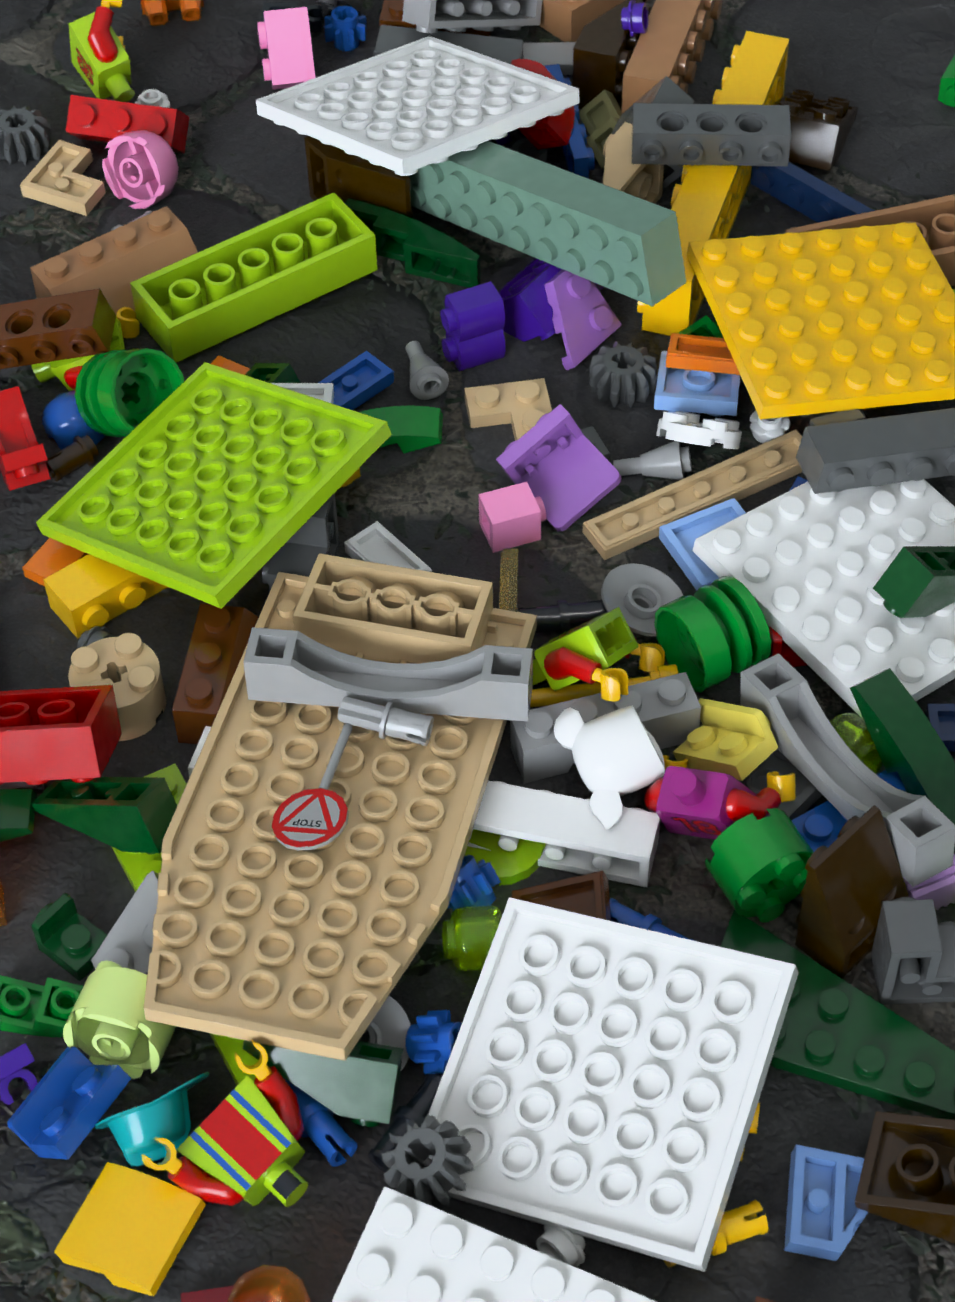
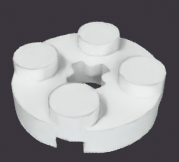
(687, 429)

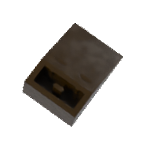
(603, 55)
(817, 127)
(354, 178)
(847, 893)

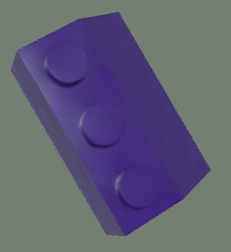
(527, 304)

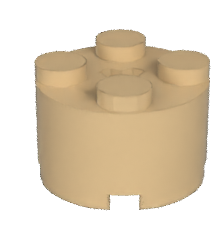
(134, 676)

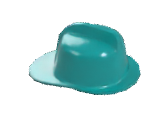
(163, 1118)

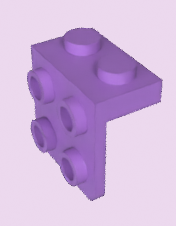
(560, 468)

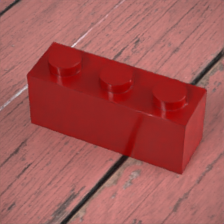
(106, 119)

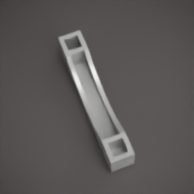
(479, 684)
(916, 827)

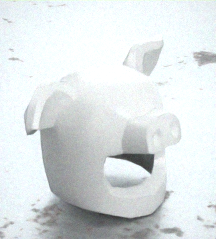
(612, 757)

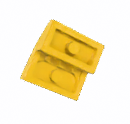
(130, 1228)

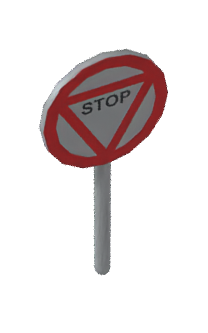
(314, 815)

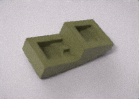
(600, 119)

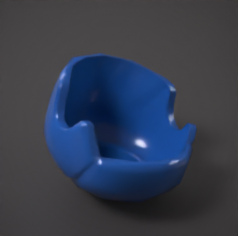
(64, 421)

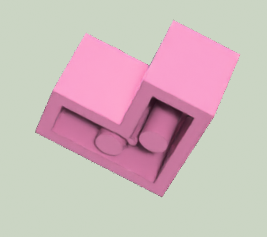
(288, 46)

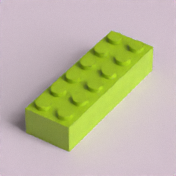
(254, 277)

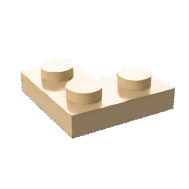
(59, 179)
(506, 403)

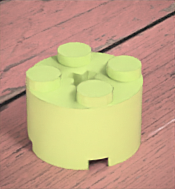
(112, 1023)

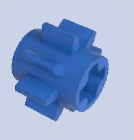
(345, 28)
(474, 884)
(432, 1040)

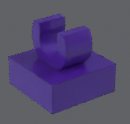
(11, 1068)

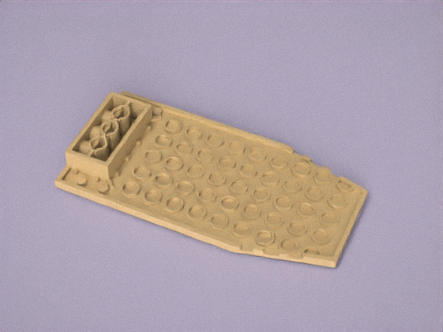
(318, 938)

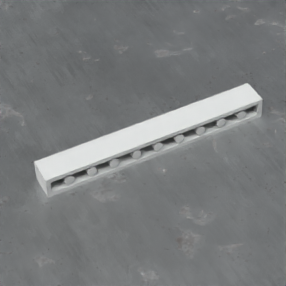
(567, 826)

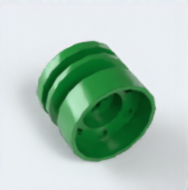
(124, 388)
(713, 632)

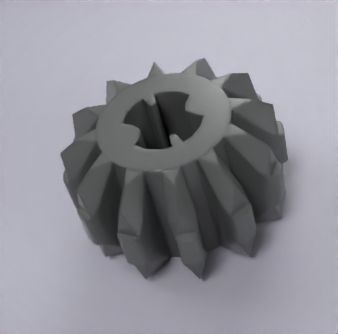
(23, 135)
(623, 374)
(438, 1144)

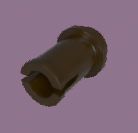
(72, 457)

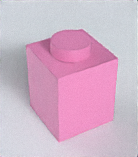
(511, 516)

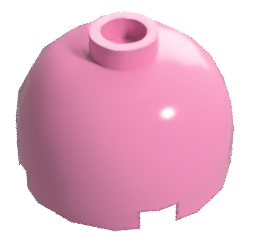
(140, 168)

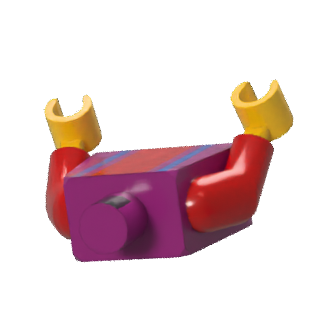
(709, 801)

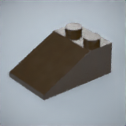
(911, 1173)

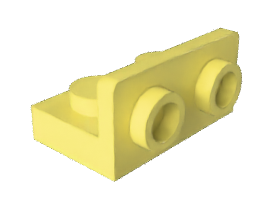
(729, 741)

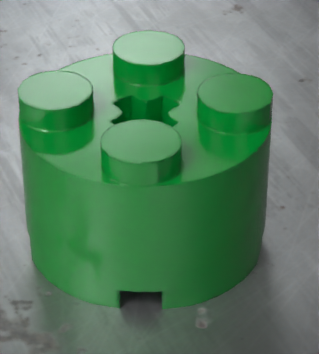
(760, 864)

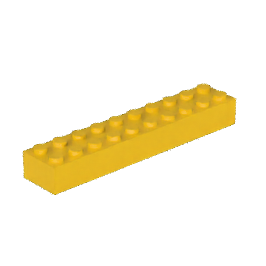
(713, 193)

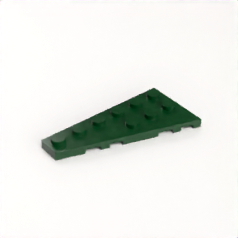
(849, 1037)

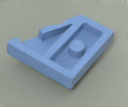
(822, 1202)

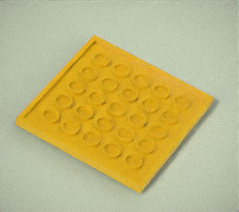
(832, 317)

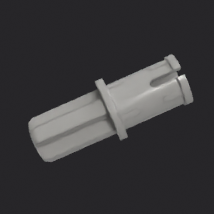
(387, 720)

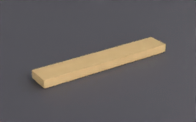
(733, 478)

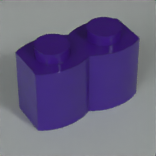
(473, 326)

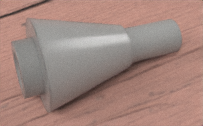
(426, 376)
(666, 461)

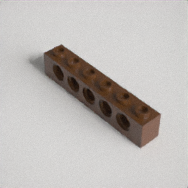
(55, 328)

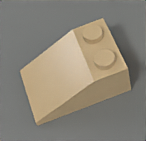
(634, 179)

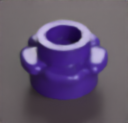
(635, 18)

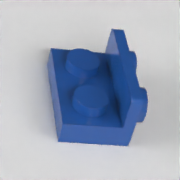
(66, 1104)

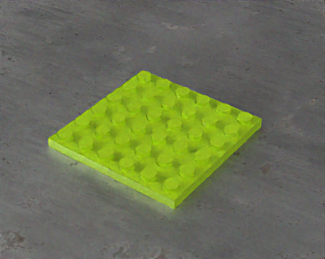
(214, 482)

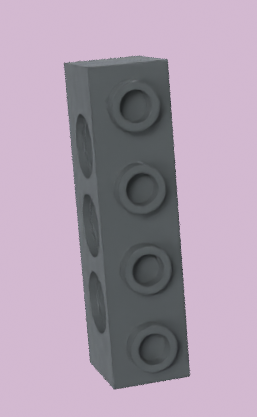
(711, 134)

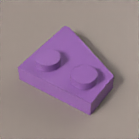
(579, 315)

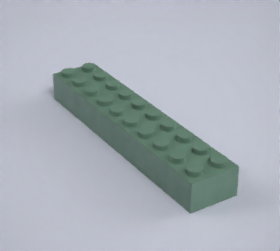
(557, 219)

